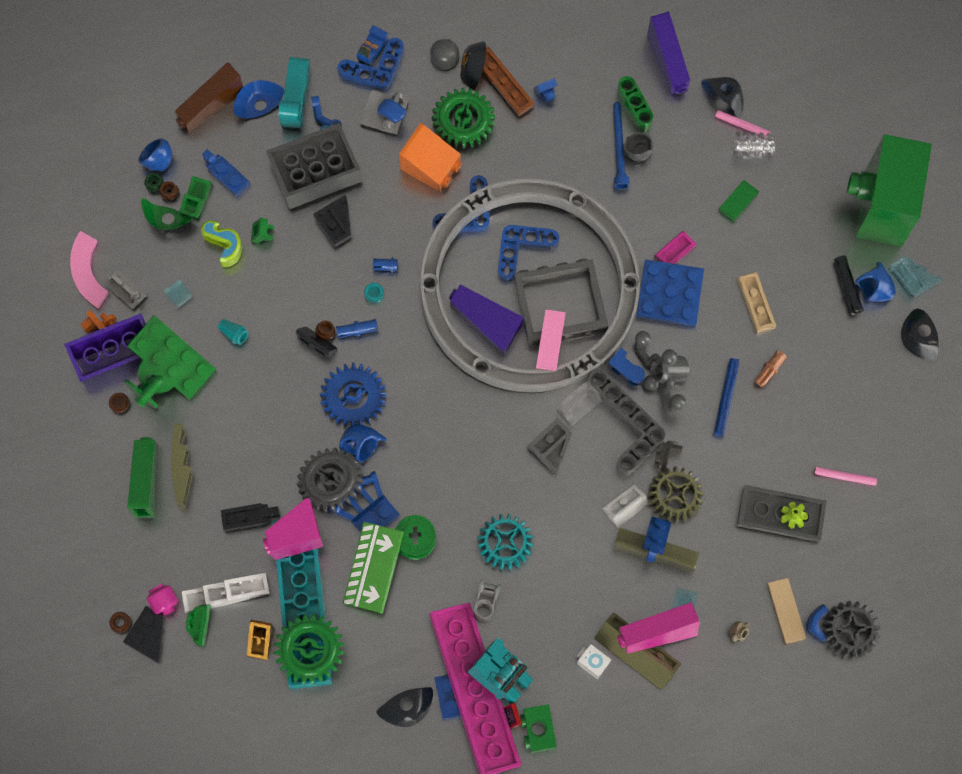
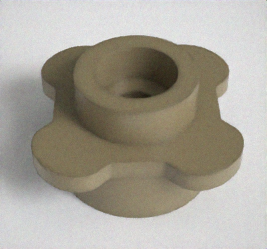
(739, 631)

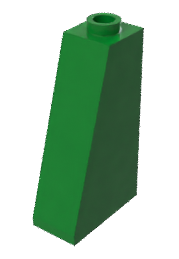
(143, 478)

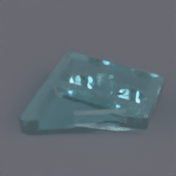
(913, 277)

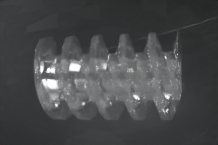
(754, 143)

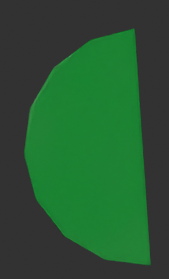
(198, 623)

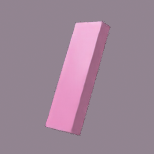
(550, 340)

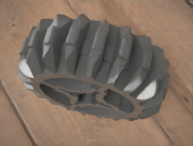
(868, 627)

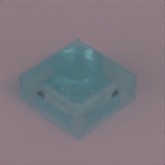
(178, 293)
(684, 596)

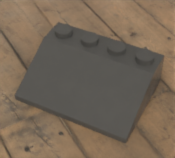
(314, 166)

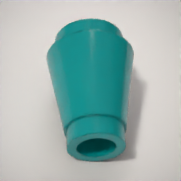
(235, 332)

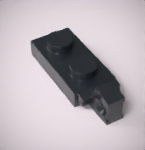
(248, 516)

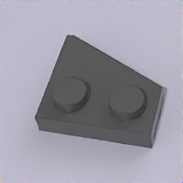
(551, 445)

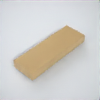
(756, 302)
(786, 611)

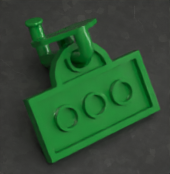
(168, 361)

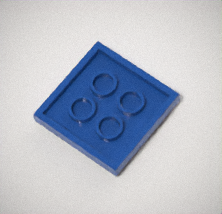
(670, 293)

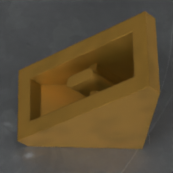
(260, 639)

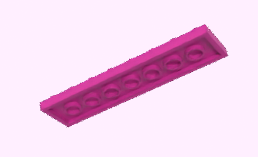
(479, 708)

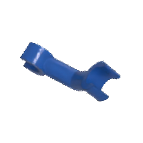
(318, 114)

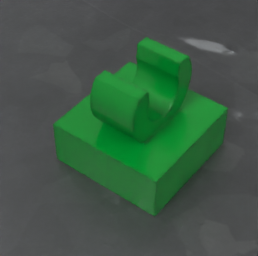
(259, 230)

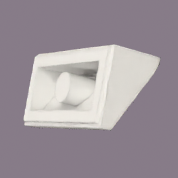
(626, 506)

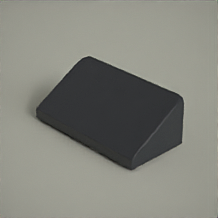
(321, 346)

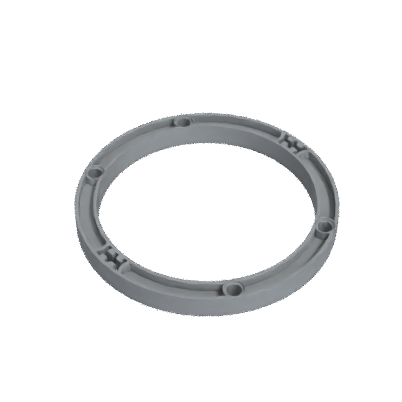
(536, 192)

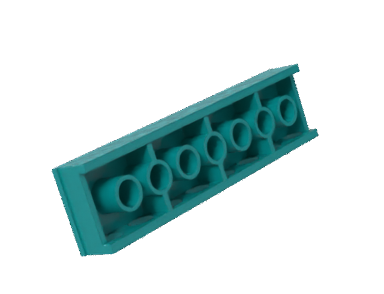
(299, 595)

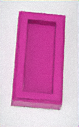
(675, 249)

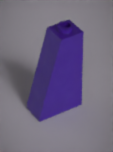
(668, 52)
(490, 320)

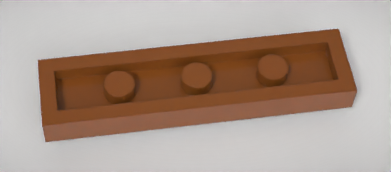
(506, 84)

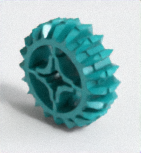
(499, 535)

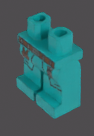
(500, 671)

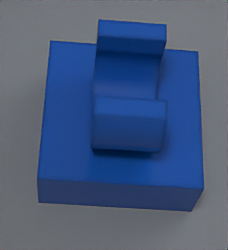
(546, 89)

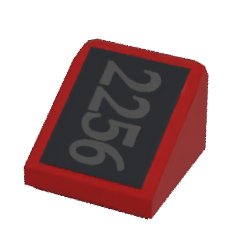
(512, 716)

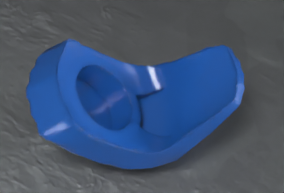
(391, 110)
(813, 619)

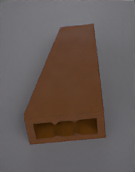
(209, 98)

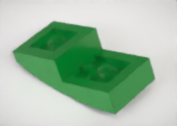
(196, 197)

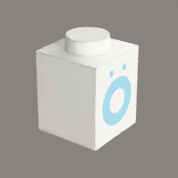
(593, 661)

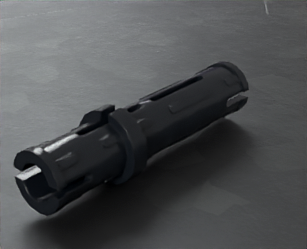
(851, 292)

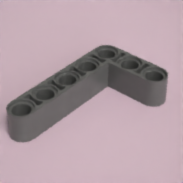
(629, 419)

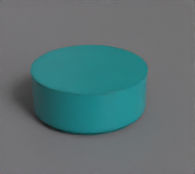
(374, 292)

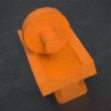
(93, 322)

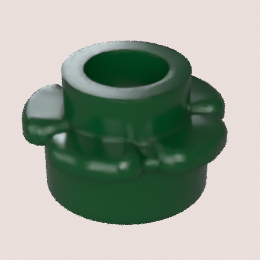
(153, 177)

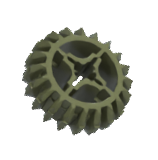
(671, 487)

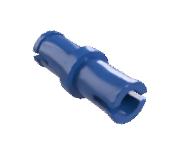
(357, 328)

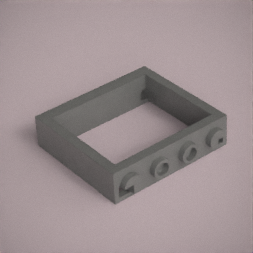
(544, 272)

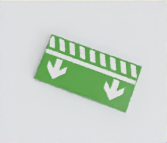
(373, 567)

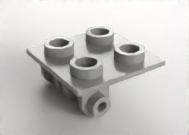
(372, 119)

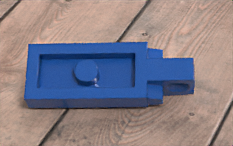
(225, 173)
(656, 537)

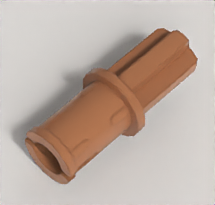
(770, 368)

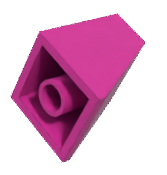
(293, 532)

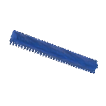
(726, 397)

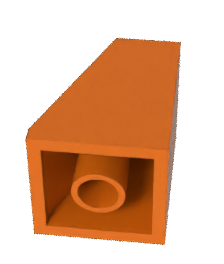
(429, 159)

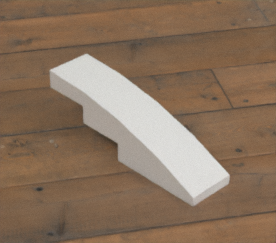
(226, 592)

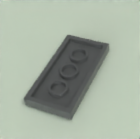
(762, 512)

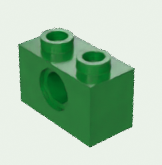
(542, 716)

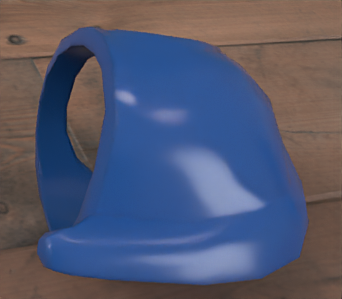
(876, 284)
(365, 438)

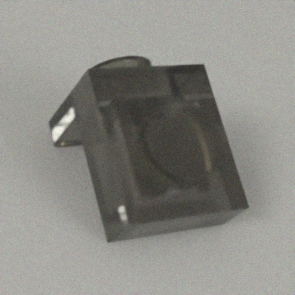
(661, 457)

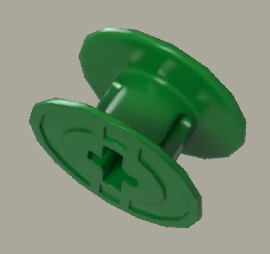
(425, 543)

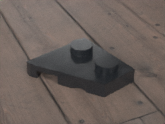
(335, 221)
(147, 634)

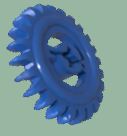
(370, 385)

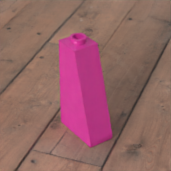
(660, 629)

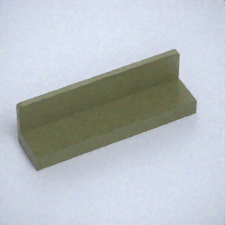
(673, 555)
(651, 663)

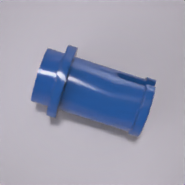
(385, 264)

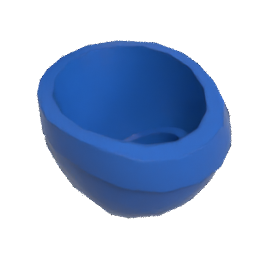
(156, 155)

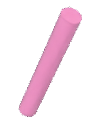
(741, 123)
(845, 476)

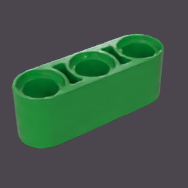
(635, 112)

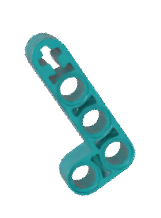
(293, 102)

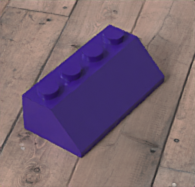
(104, 348)

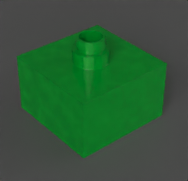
(891, 190)

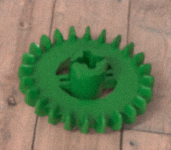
(465, 132)
(329, 652)

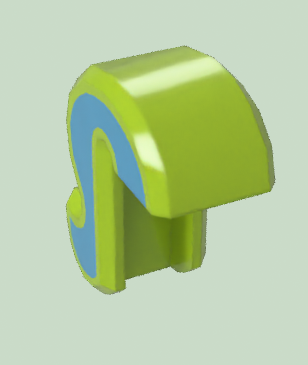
(225, 238)

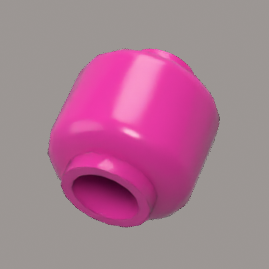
(162, 599)

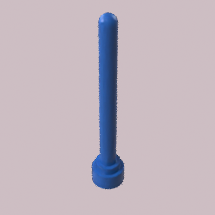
(621, 179)

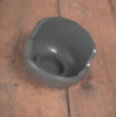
(444, 54)
(638, 146)

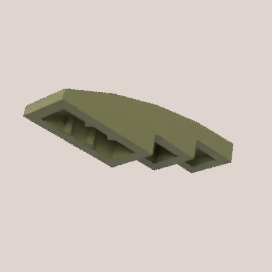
(180, 472)

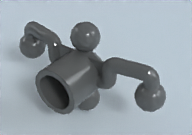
(664, 370)

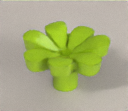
(793, 518)

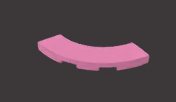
(82, 272)

